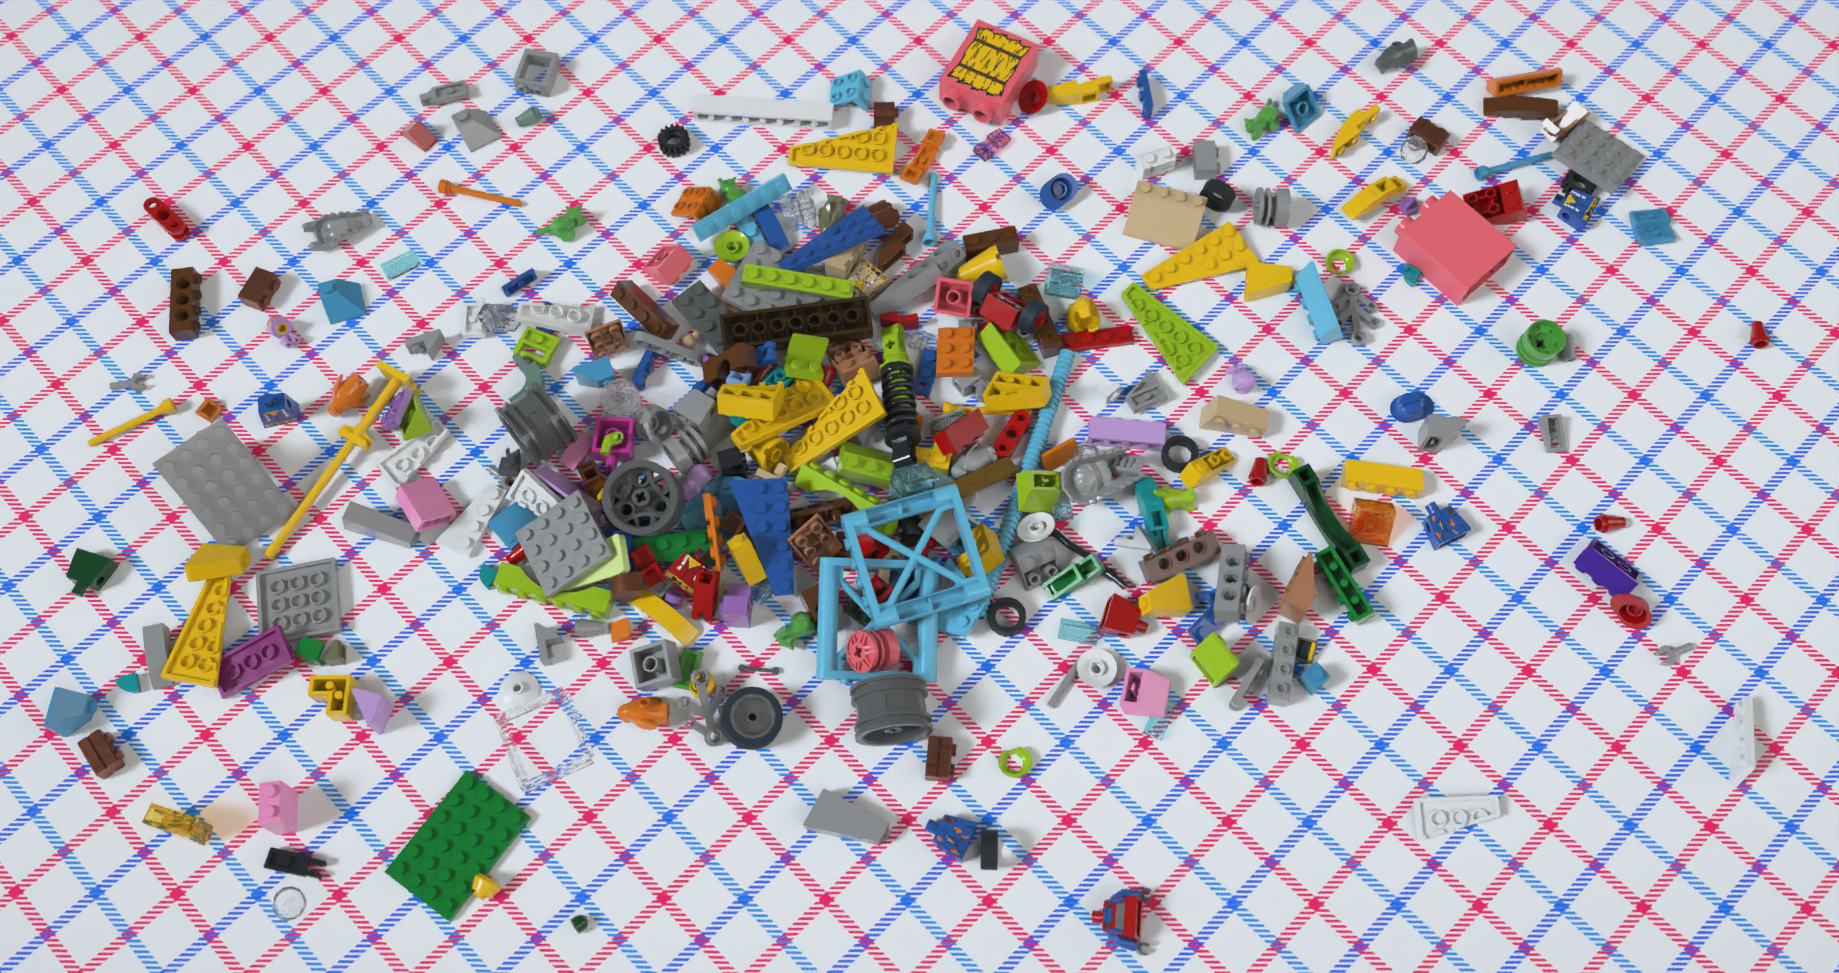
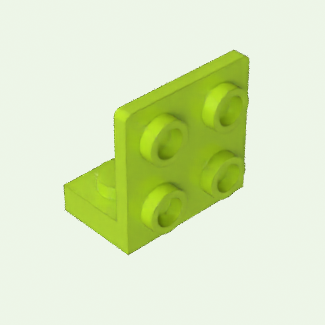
(805, 357)

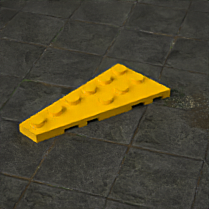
(856, 151)
(1206, 258)
(801, 403)
(841, 420)
(200, 643)

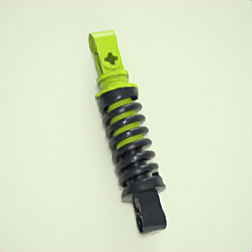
(899, 397)

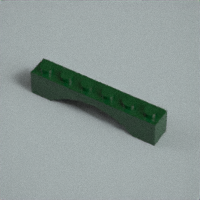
(1310, 493)

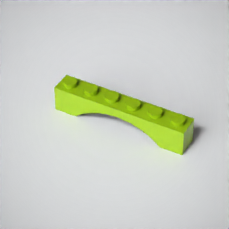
(773, 278)
(816, 479)
(592, 601)

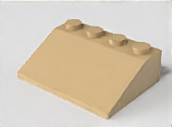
(1164, 215)

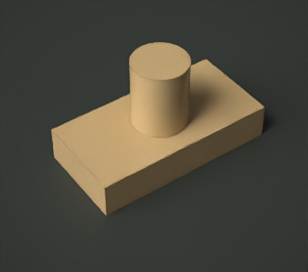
(779, 472)

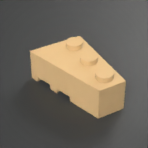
(844, 263)
(1233, 417)

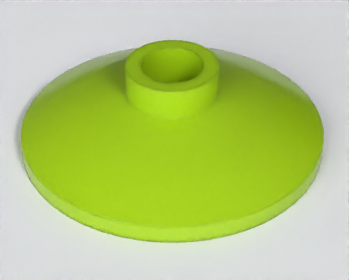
(728, 241)

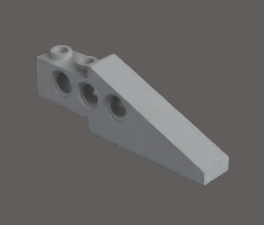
(917, 279)

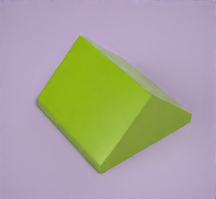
(415, 420)

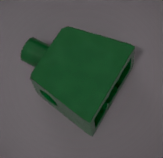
(89, 571)

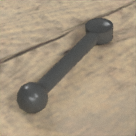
(775, 670)

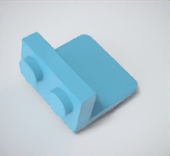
(850, 88)

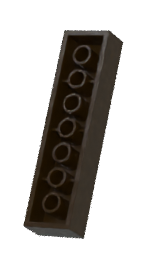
(834, 319)

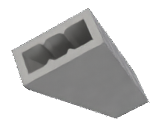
(379, 525)
(845, 820)

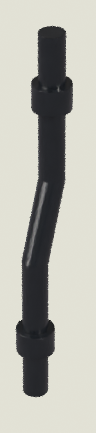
(1110, 574)

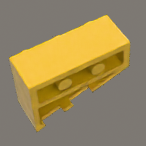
(1016, 392)
(751, 401)

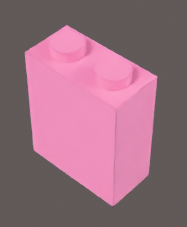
(425, 504)
(278, 807)

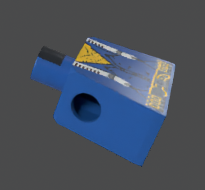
(1576, 208)
(277, 409)

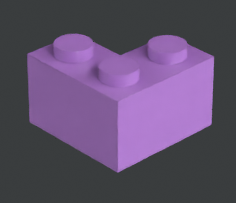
(737, 605)

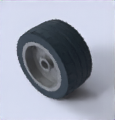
(748, 733)

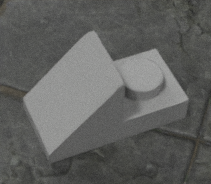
(429, 341)
(1138, 541)
(545, 641)

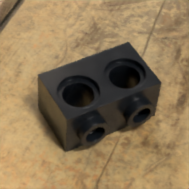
(733, 462)

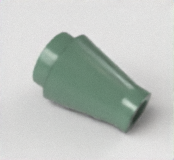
(530, 116)

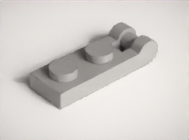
(1246, 685)

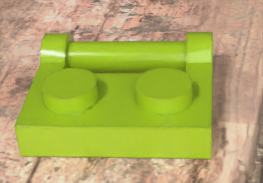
(539, 341)

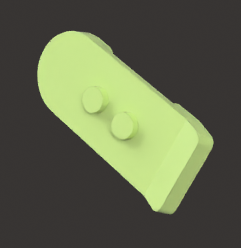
(613, 566)

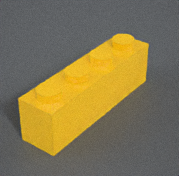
(1382, 478)

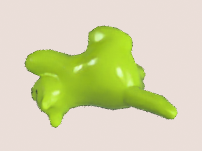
(1176, 499)

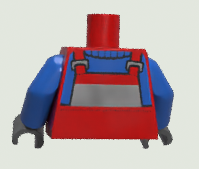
(1123, 918)

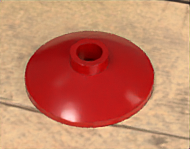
(1033, 96)

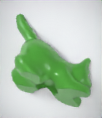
(1264, 120)
(729, 189)
(564, 225)
(800, 626)

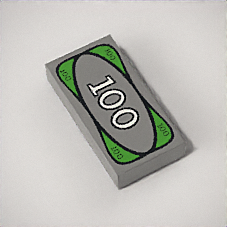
(941, 421)

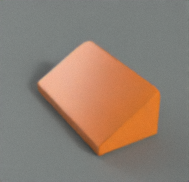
(1058, 455)

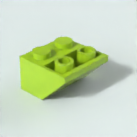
(1038, 490)
(1214, 659)

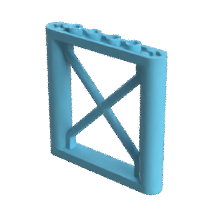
(830, 577)
(889, 613)

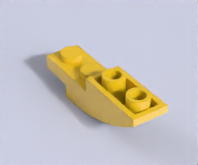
(1076, 94)
(1352, 128)
(1372, 196)

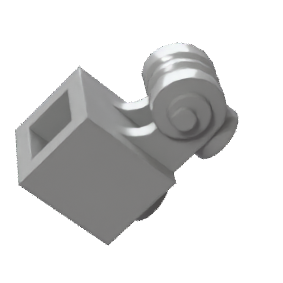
(967, 384)

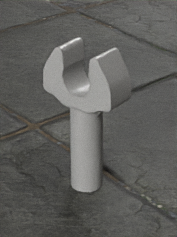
(133, 383)
(1672, 653)

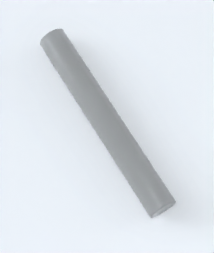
(1063, 686)

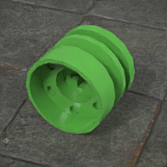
(1540, 343)

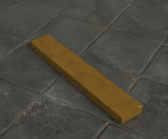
(982, 479)

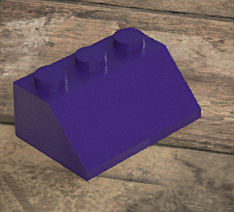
(1607, 568)

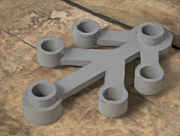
(1356, 311)
(706, 710)

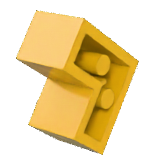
(935, 459)
(988, 548)
(337, 693)

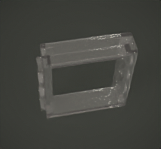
(529, 785)

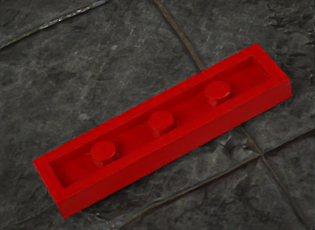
(1099, 339)

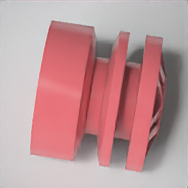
(872, 650)

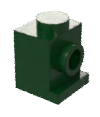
(852, 610)

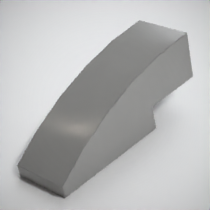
(157, 651)

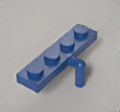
(1206, 622)

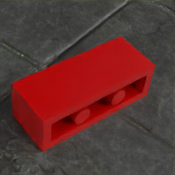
(961, 432)

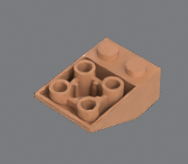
(607, 339)
(849, 358)
(814, 542)
(1299, 591)

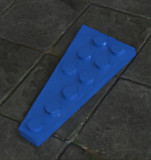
(843, 235)
(767, 518)

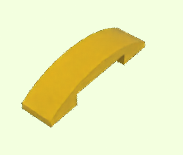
(666, 617)

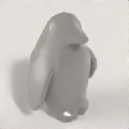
(973, 459)

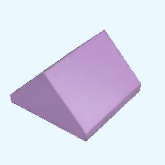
(374, 708)

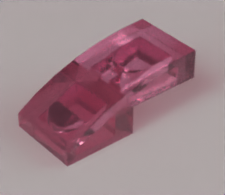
(992, 145)

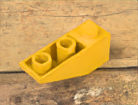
(1206, 467)

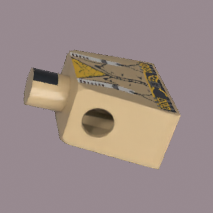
(868, 280)

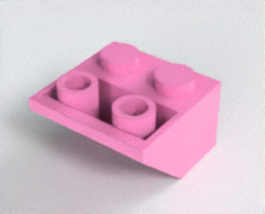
(1144, 693)

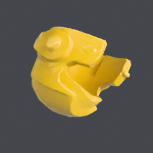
(1083, 315)

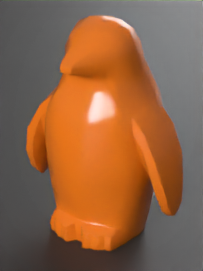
(348, 394)
(645, 712)

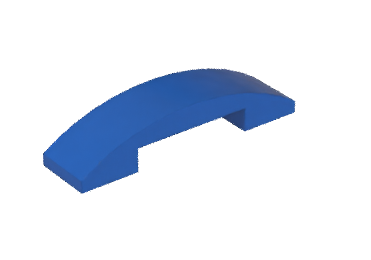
(772, 229)

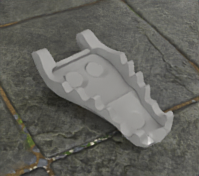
(334, 228)

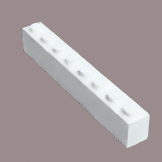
(763, 112)

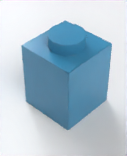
(1314, 678)

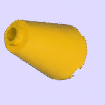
(986, 261)
(769, 452)

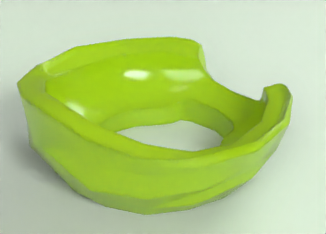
(1340, 254)
(1292, 462)
(1021, 753)

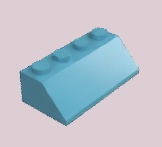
(1318, 305)

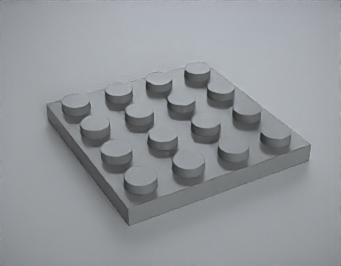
(1598, 156)
(564, 544)
(300, 599)

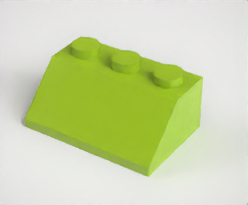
(1008, 350)
(865, 465)

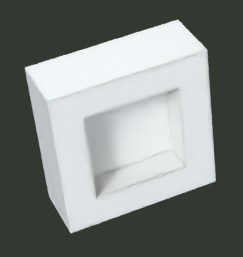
(1111, 393)

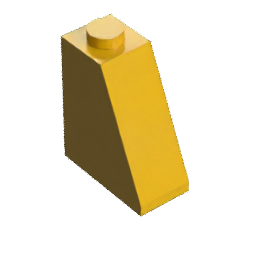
(1266, 280)
(746, 559)
(217, 561)
(1167, 599)

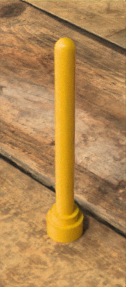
(165, 407)
(948, 407)

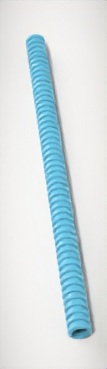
(1031, 460)

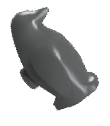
(1397, 55)

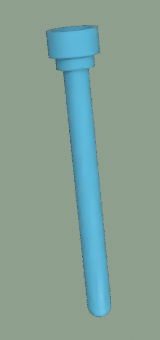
(930, 237)

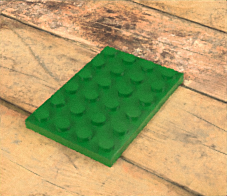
(456, 843)

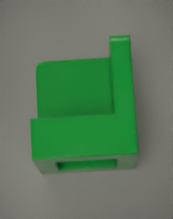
(310, 651)

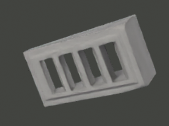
(1559, 432)
(1123, 465)

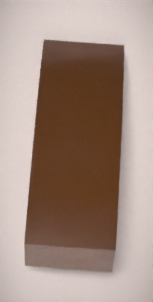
(895, 246)

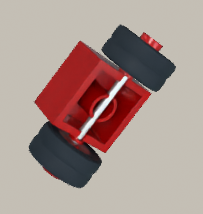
(1006, 309)

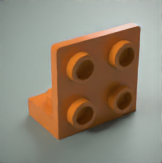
(697, 203)

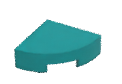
(1411, 274)
(487, 575)
(129, 683)

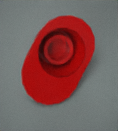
(1631, 610)

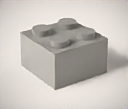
(655, 665)

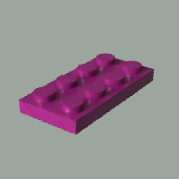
(253, 661)

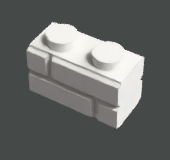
(1155, 162)

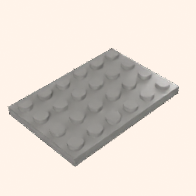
(755, 299)
(224, 485)

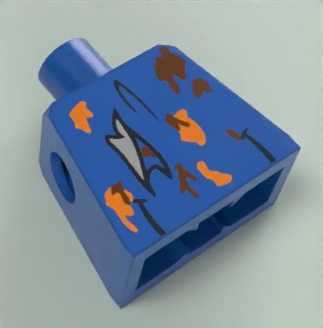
(1444, 525)
(952, 835)

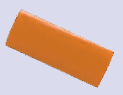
(1524, 82)

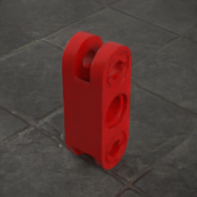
(167, 219)
(1017, 426)
(705, 595)

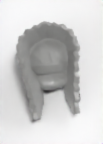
(1090, 479)

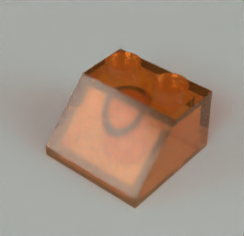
(1371, 521)

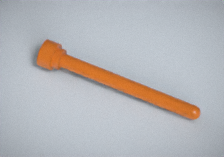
(446, 187)

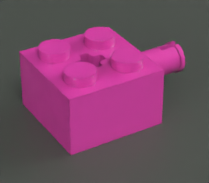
(621, 452)

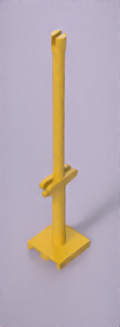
(355, 437)

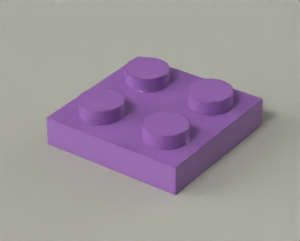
(397, 409)

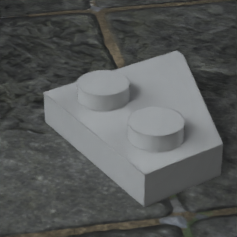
(1146, 394)

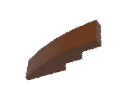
(1521, 106)

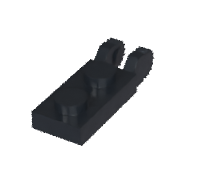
(292, 863)

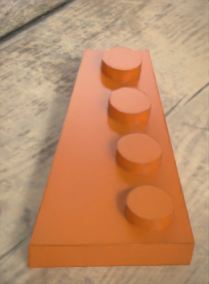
(710, 503)

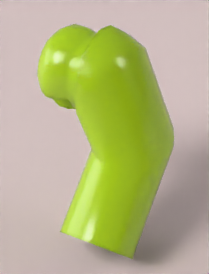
(610, 441)

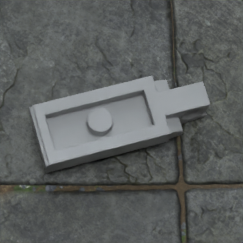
(445, 93)

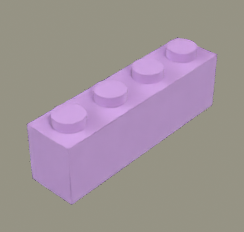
(1120, 432)
(564, 488)

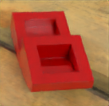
(908, 322)
(647, 565)

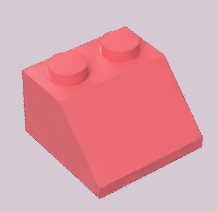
(668, 264)
(953, 296)

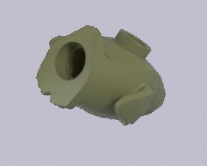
(831, 212)

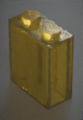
(178, 824)

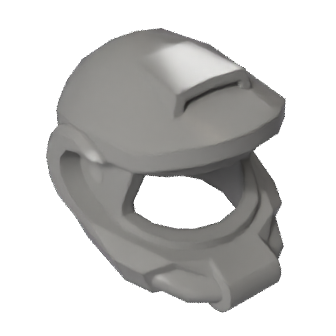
(654, 424)

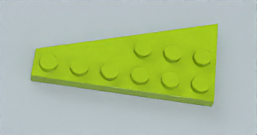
(1176, 340)

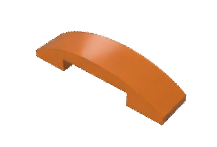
(924, 157)

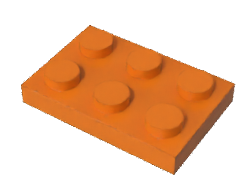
(955, 352)

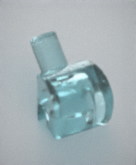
(1062, 511)

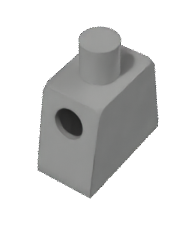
(697, 409)

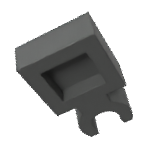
(510, 464)

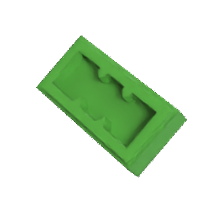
(688, 662)

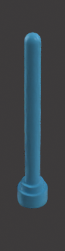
(1483, 172)

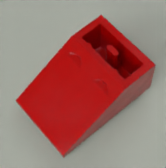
(1499, 203)

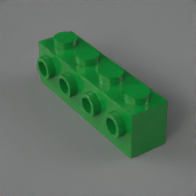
(1347, 589)

